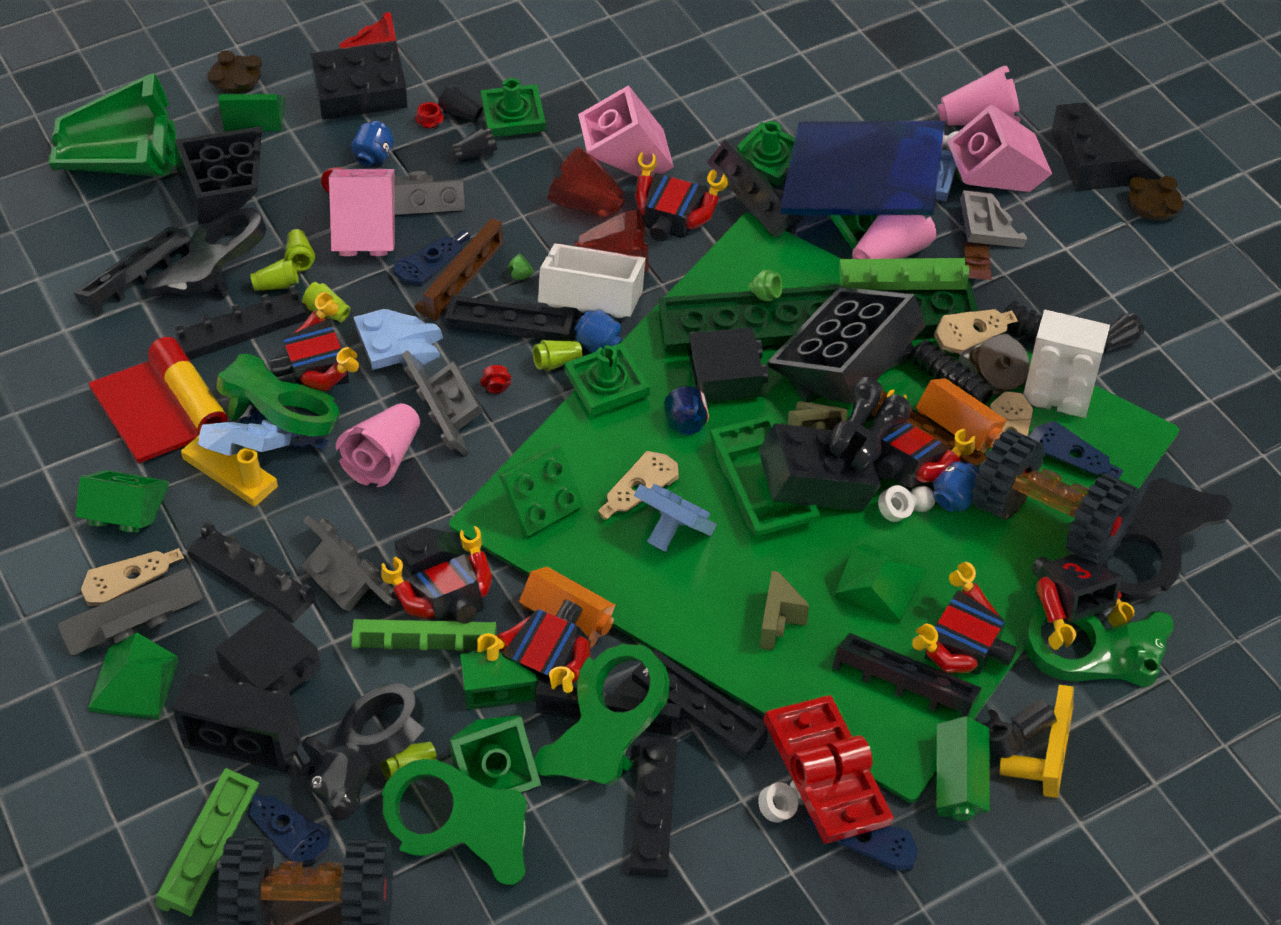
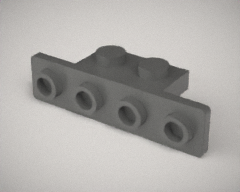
(423, 195)
(449, 398)
(342, 571)
(122, 615)

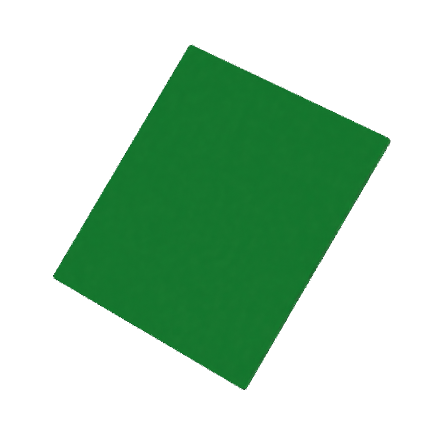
(710, 593)

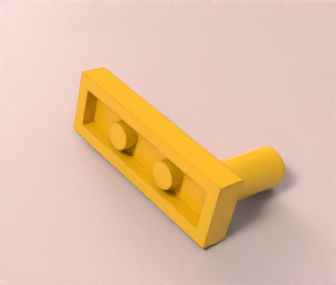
(235, 472)
(1051, 768)

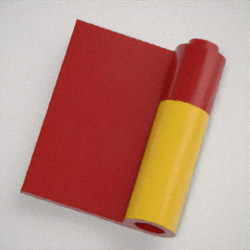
(158, 401)

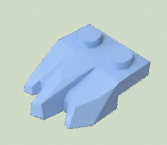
(390, 334)
(232, 437)

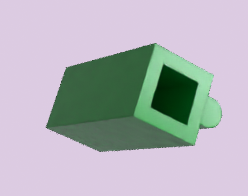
(962, 769)

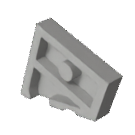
(987, 221)

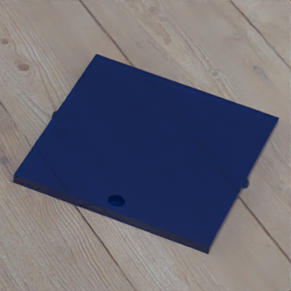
(864, 168)

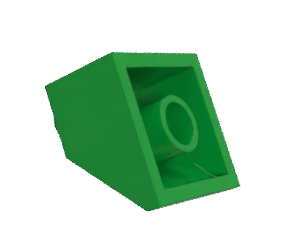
(119, 499)

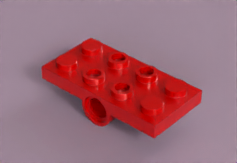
(829, 768)

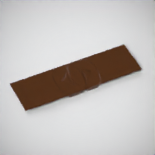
(978, 260)

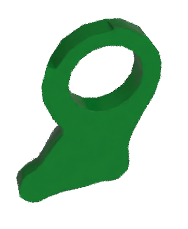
(251, 382)
(1122, 652)
(598, 742)
(482, 818)

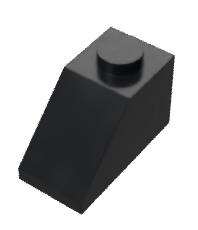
(427, 549)

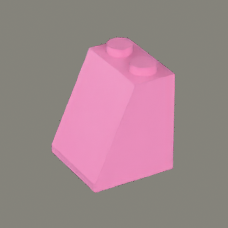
(622, 129)
(999, 153)
(362, 211)

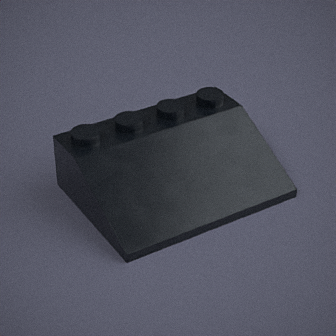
(849, 339)

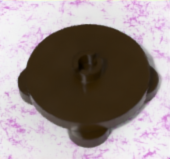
(235, 73)
(1155, 198)
(1001, 362)

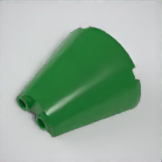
(118, 133)

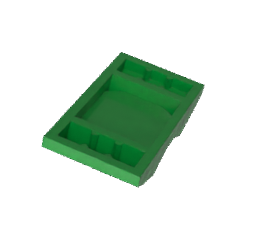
(742, 466)

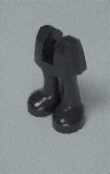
(865, 397)

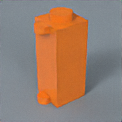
(959, 410)
(549, 589)

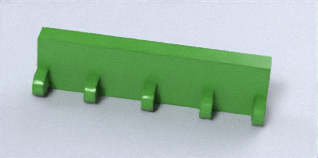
(904, 274)
(419, 634)
(206, 842)

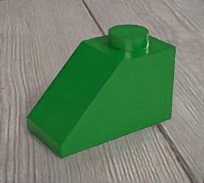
(496, 681)

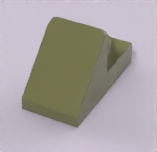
(816, 416)
(782, 607)

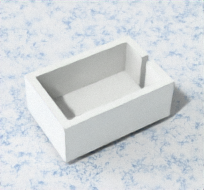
(591, 280)
(1065, 363)

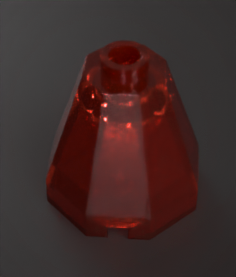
(586, 186)
(619, 235)

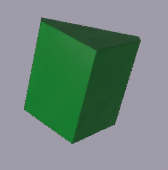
(251, 111)

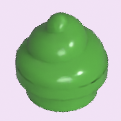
(766, 285)

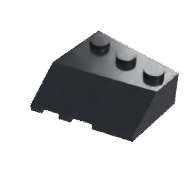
(1095, 150)
(219, 170)

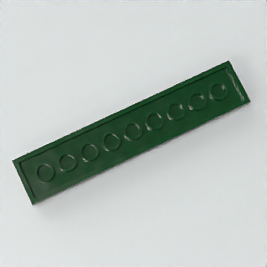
(779, 319)

